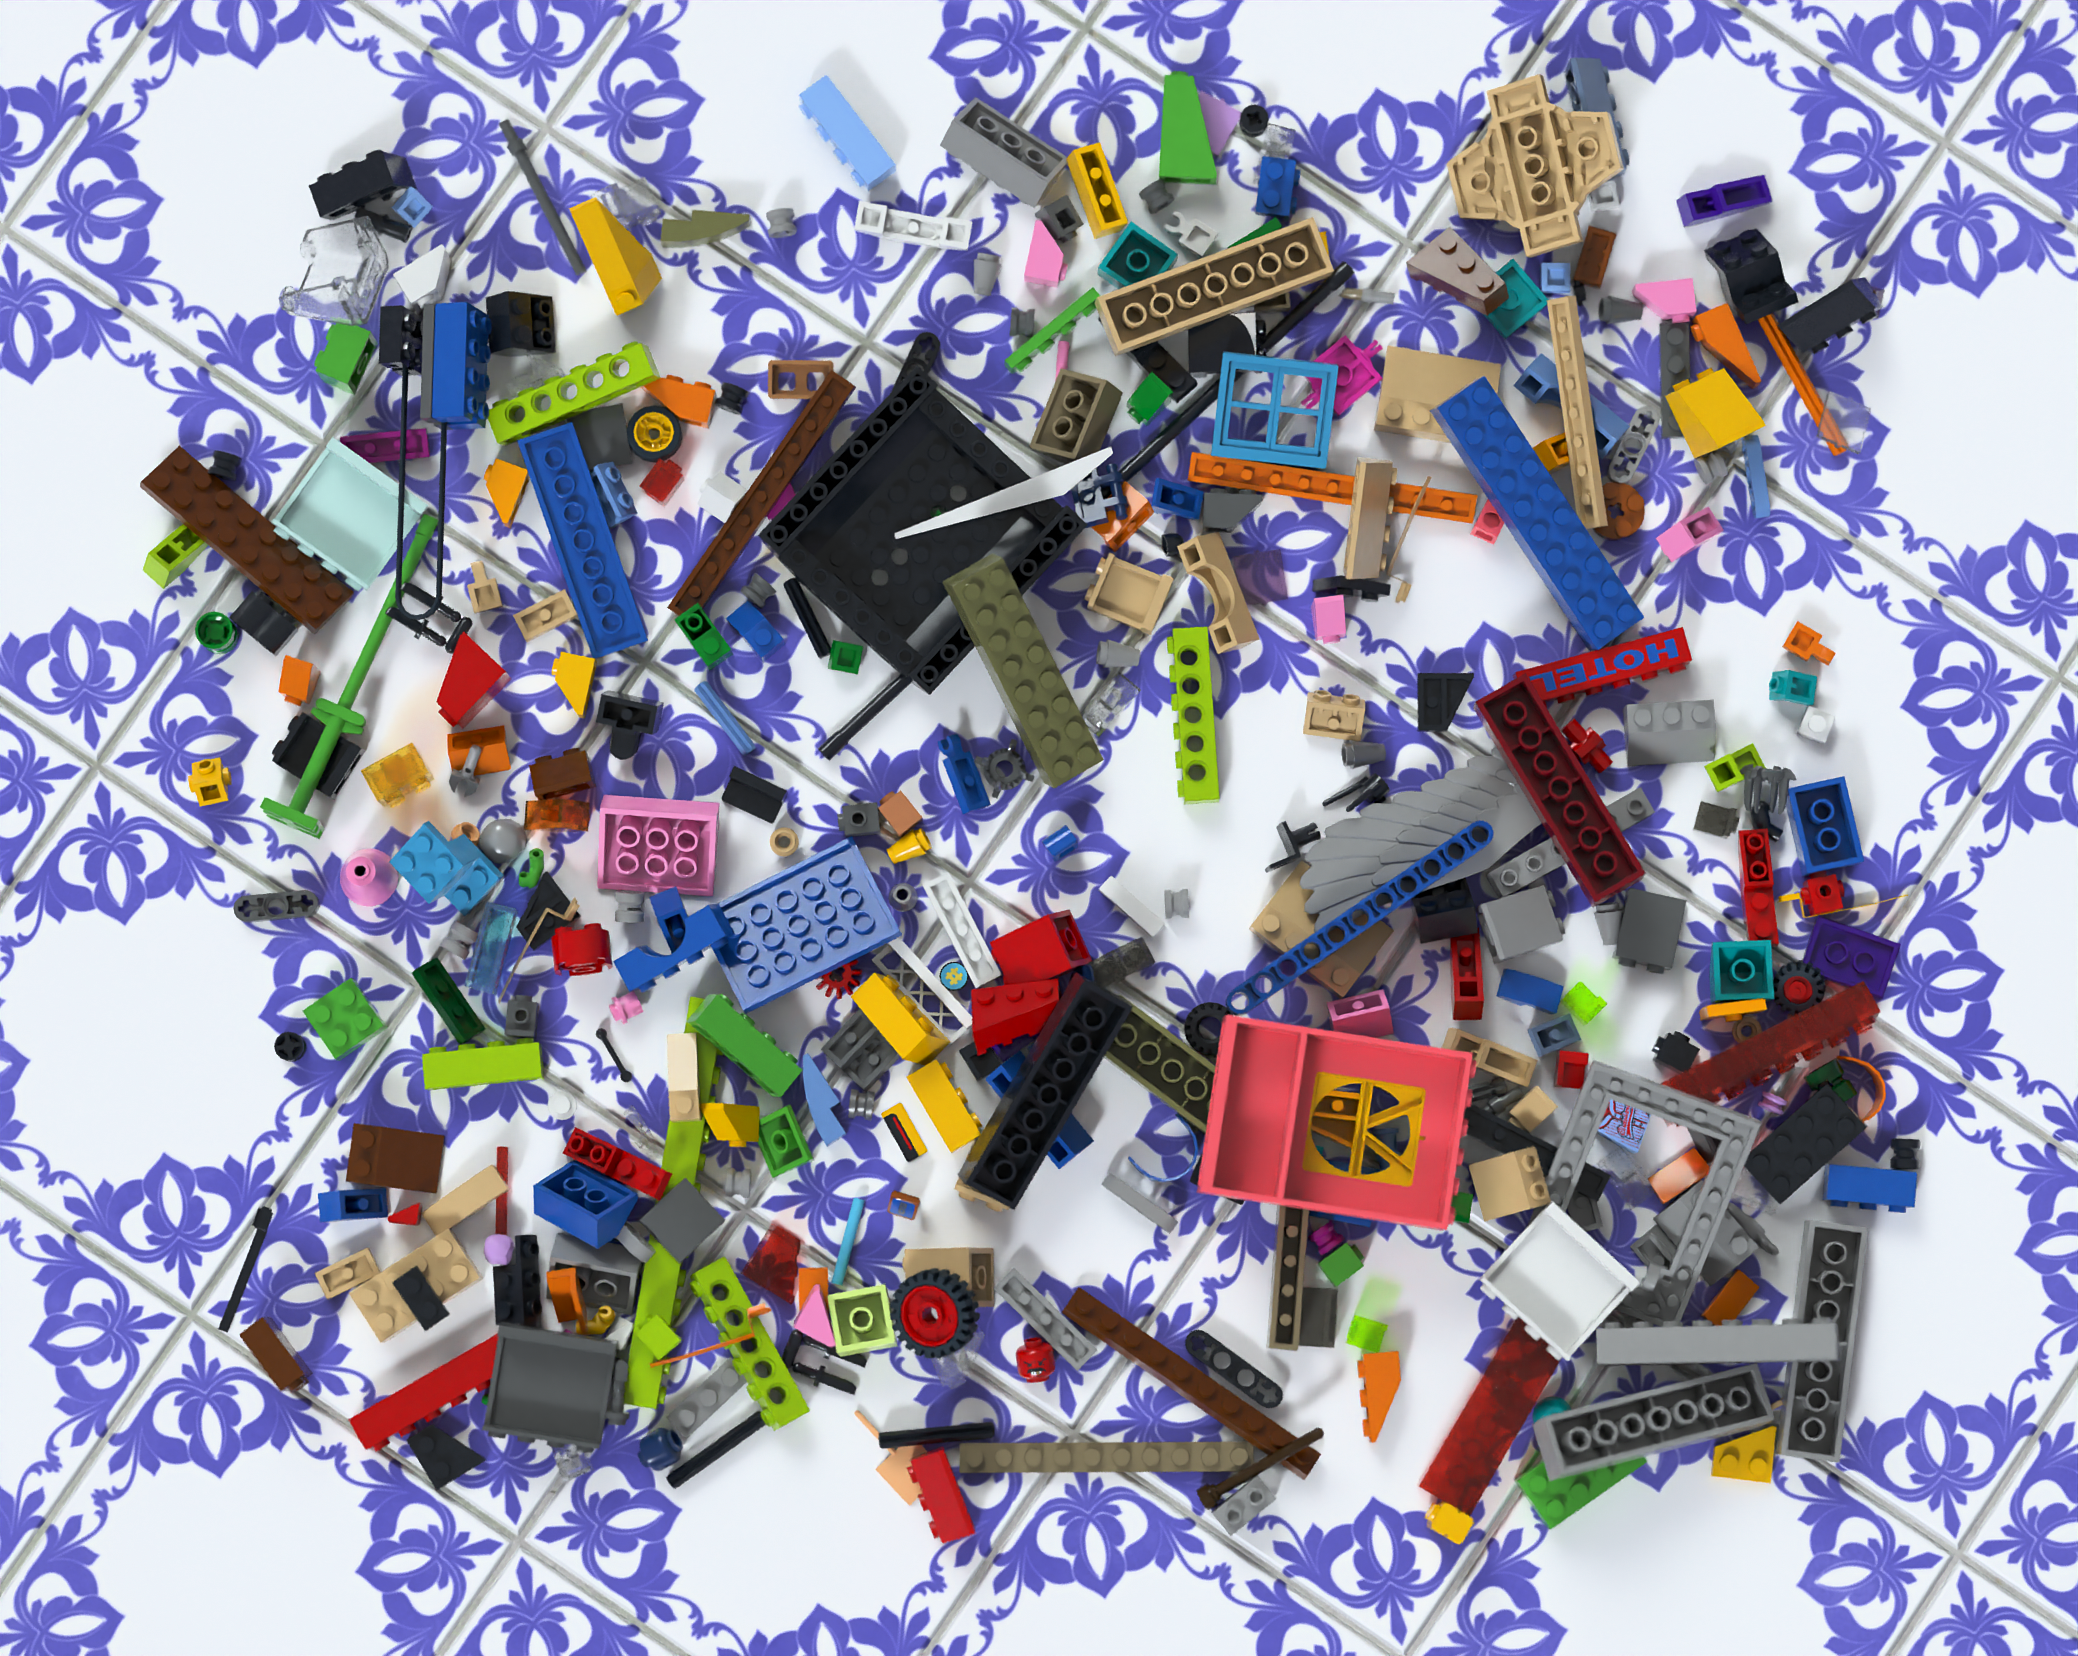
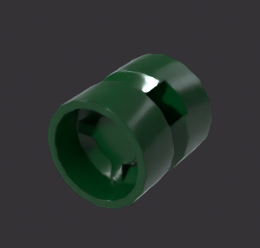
(1834, 1073)

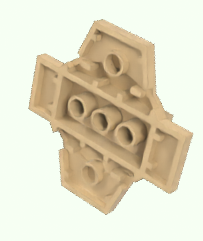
(1535, 165)

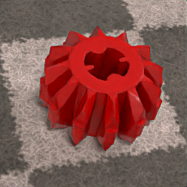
(838, 986)

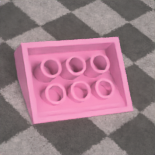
(657, 845)

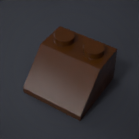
(561, 775)

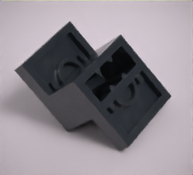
(1751, 275)

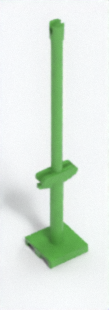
(339, 716)

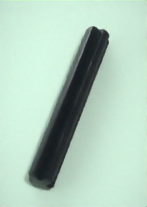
(936, 1435)
(715, 1450)

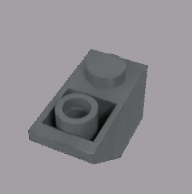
(1227, 511)

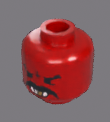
(1035, 1360)

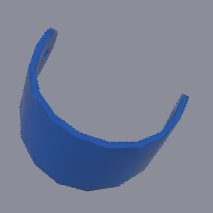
(1157, 1179)

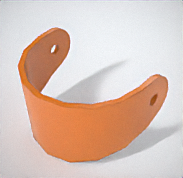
(1880, 1089)

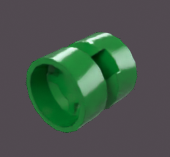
(216, 632)

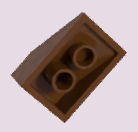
(395, 1158)

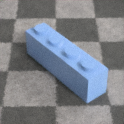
(847, 133)

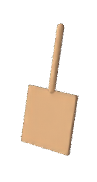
(895, 1466)

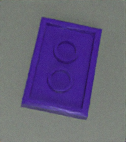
(1851, 955)

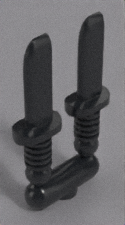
(421, 628)
(819, 1375)

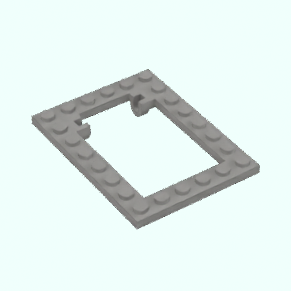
(1664, 1290)

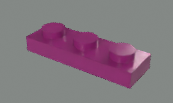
(386, 445)

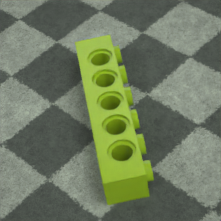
(641, 372)
(1195, 641)
(764, 1352)

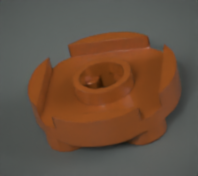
(1632, 507)

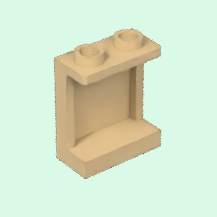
(1128, 593)
(1509, 1183)

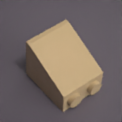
(970, 1263)

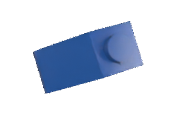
(756, 631)
(670, 916)
(352, 1205)

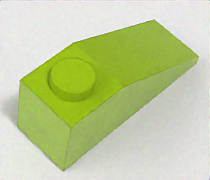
(173, 556)

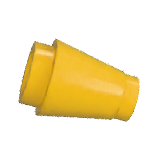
(910, 846)

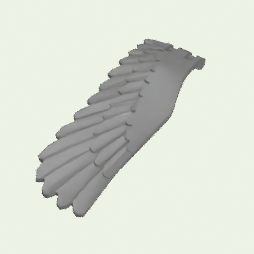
(1391, 837)

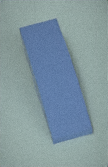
(821, 1102)

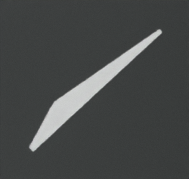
(1042, 487)

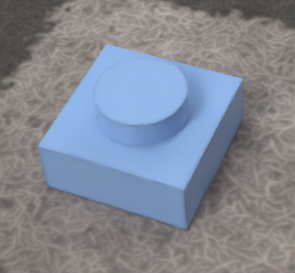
(412, 207)
(1555, 277)

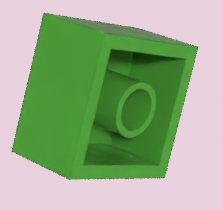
(345, 356)
(345, 1019)

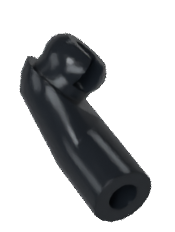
(1762, 821)

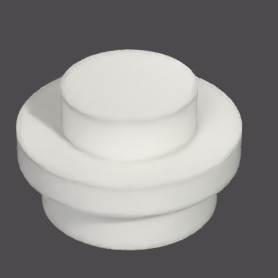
(562, 1105)

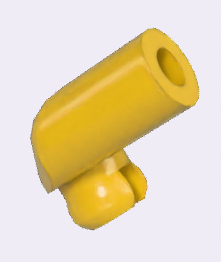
(600, 1322)

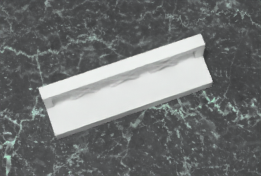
(927, 978)

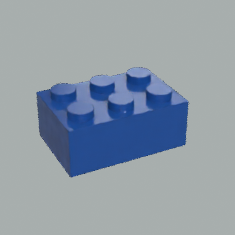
(1823, 826)

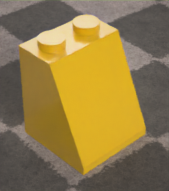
(1712, 411)

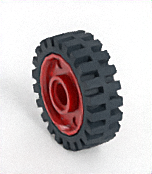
(915, 1318)

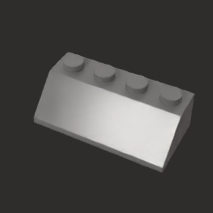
(1004, 152)

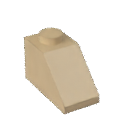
(1531, 1109)

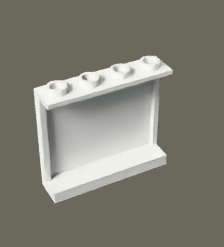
(1557, 1281)

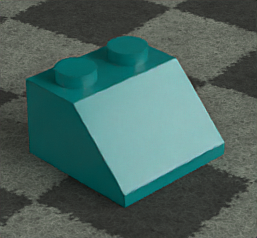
(1741, 971)

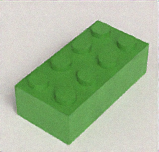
(1563, 1497)

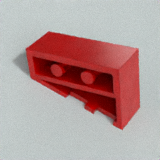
(1011, 1011)

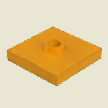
(1733, 1010)

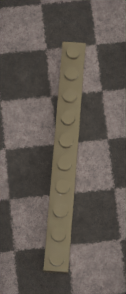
(1105, 1457)

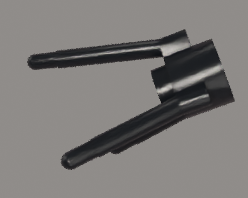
(1371, 790)

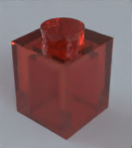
(662, 481)

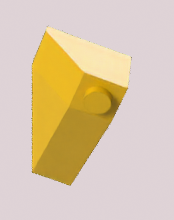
(619, 259)

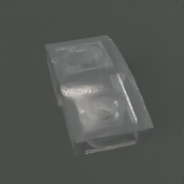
(1276, 144)

